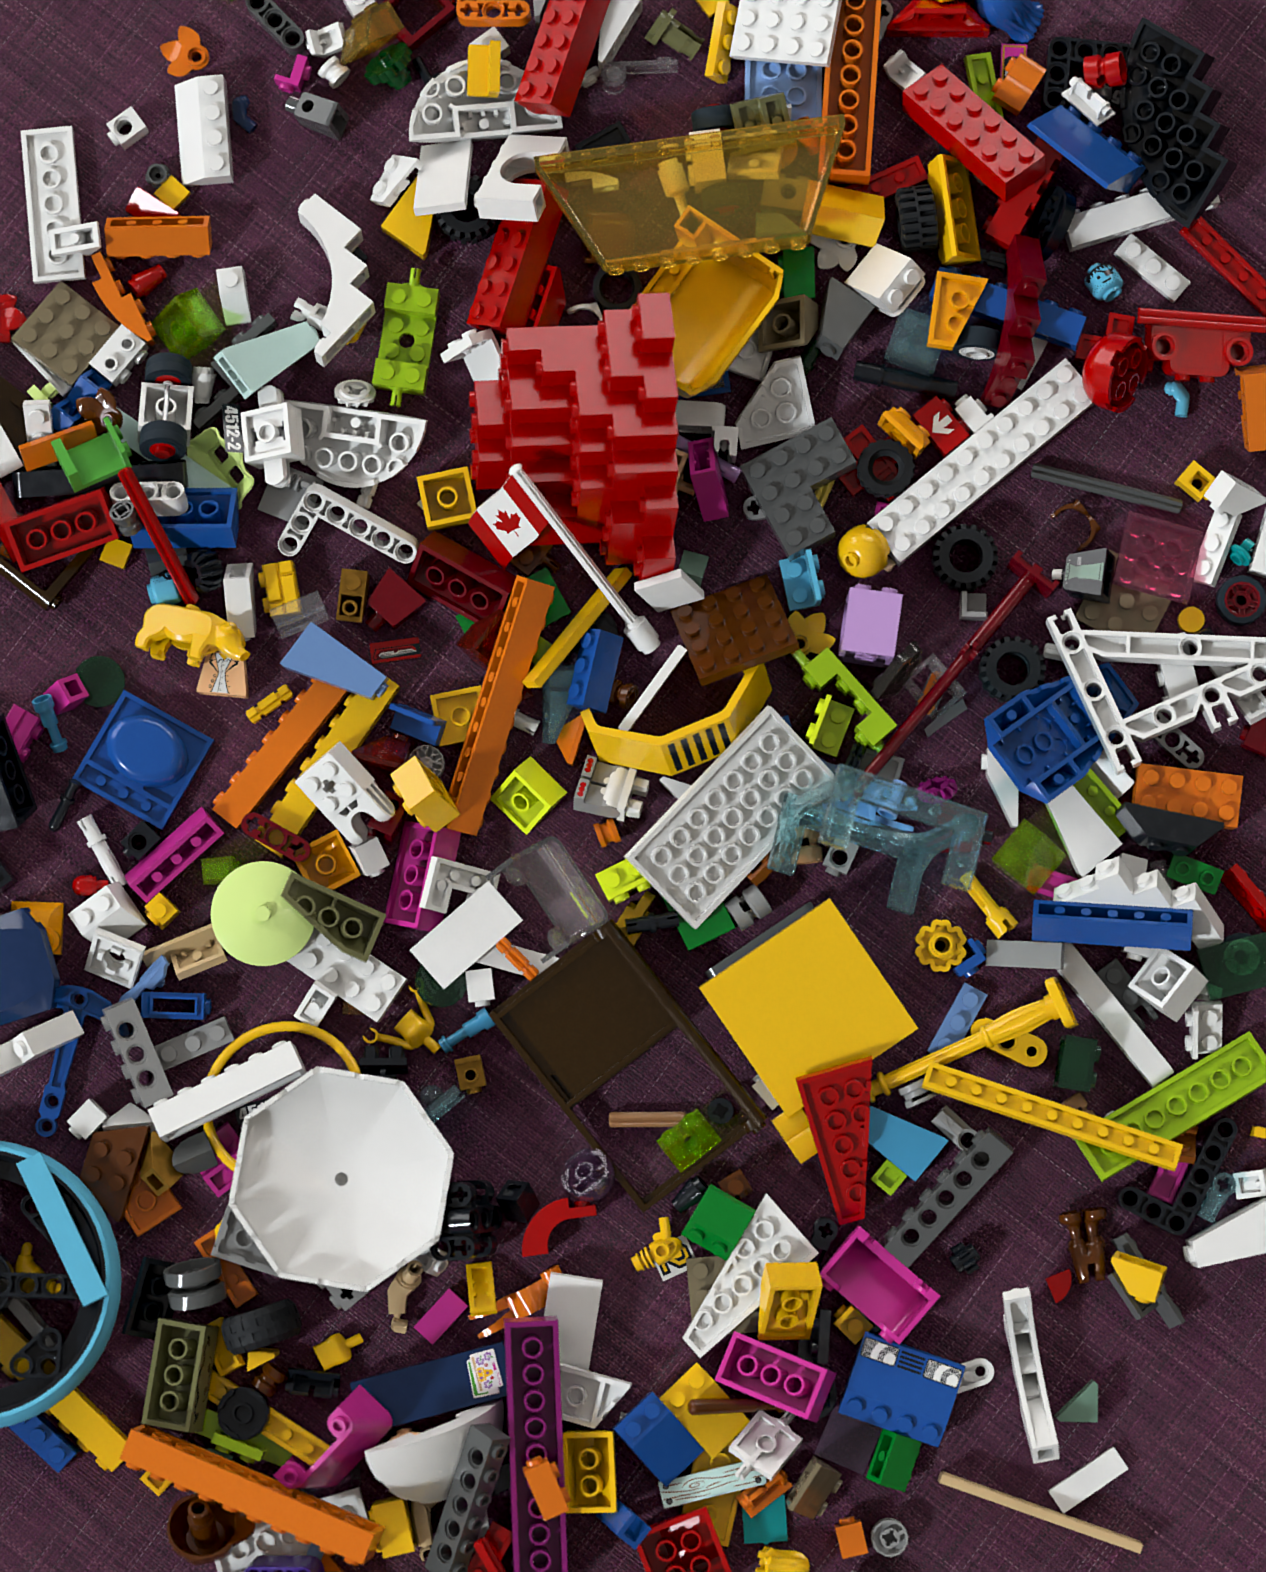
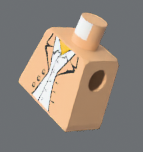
(223, 677)

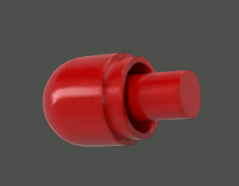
(87, 885)

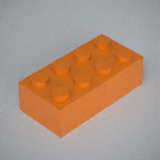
(1189, 792)

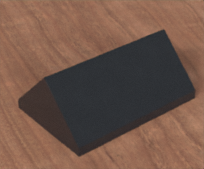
(148, 1299)

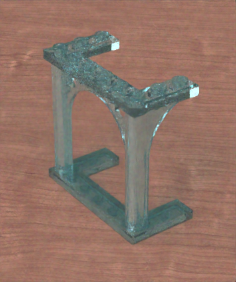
(832, 811)

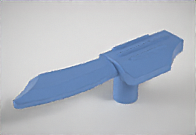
(151, 978)

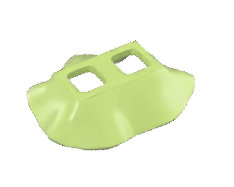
(202, 451)

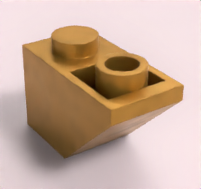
(352, 595)
(157, 1165)

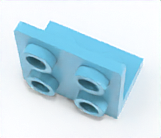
(801, 581)

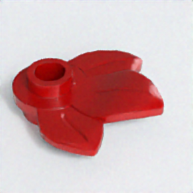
(10, 317)

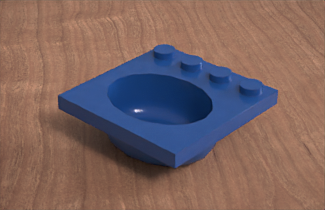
(143, 760)

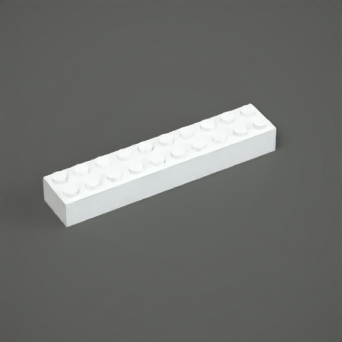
(982, 461)

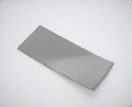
(945, 717)

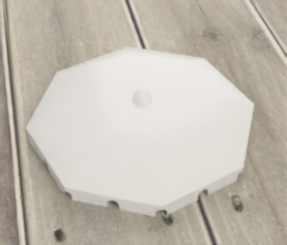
(341, 1179)

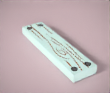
(707, 1484)

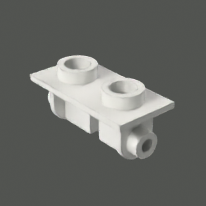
(1087, 102)

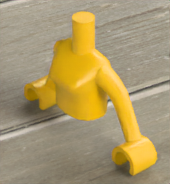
(412, 1028)

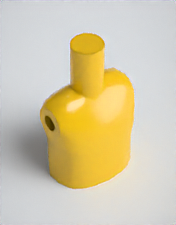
(336, 1350)

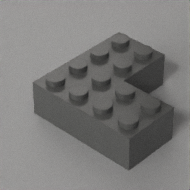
(785, 483)

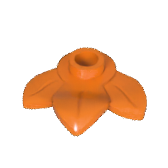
(182, 51)

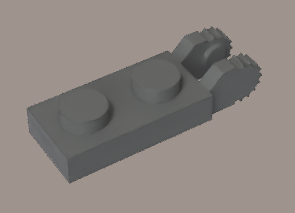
(1117, 981)

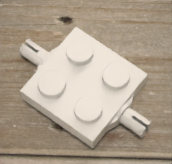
(765, 1445)

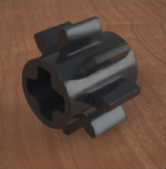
(964, 1258)

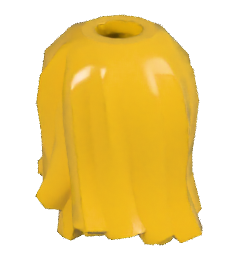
(781, 1561)

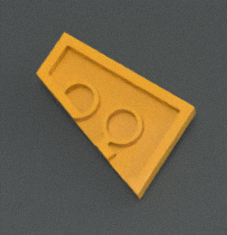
(951, 307)

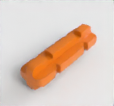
(517, 958)

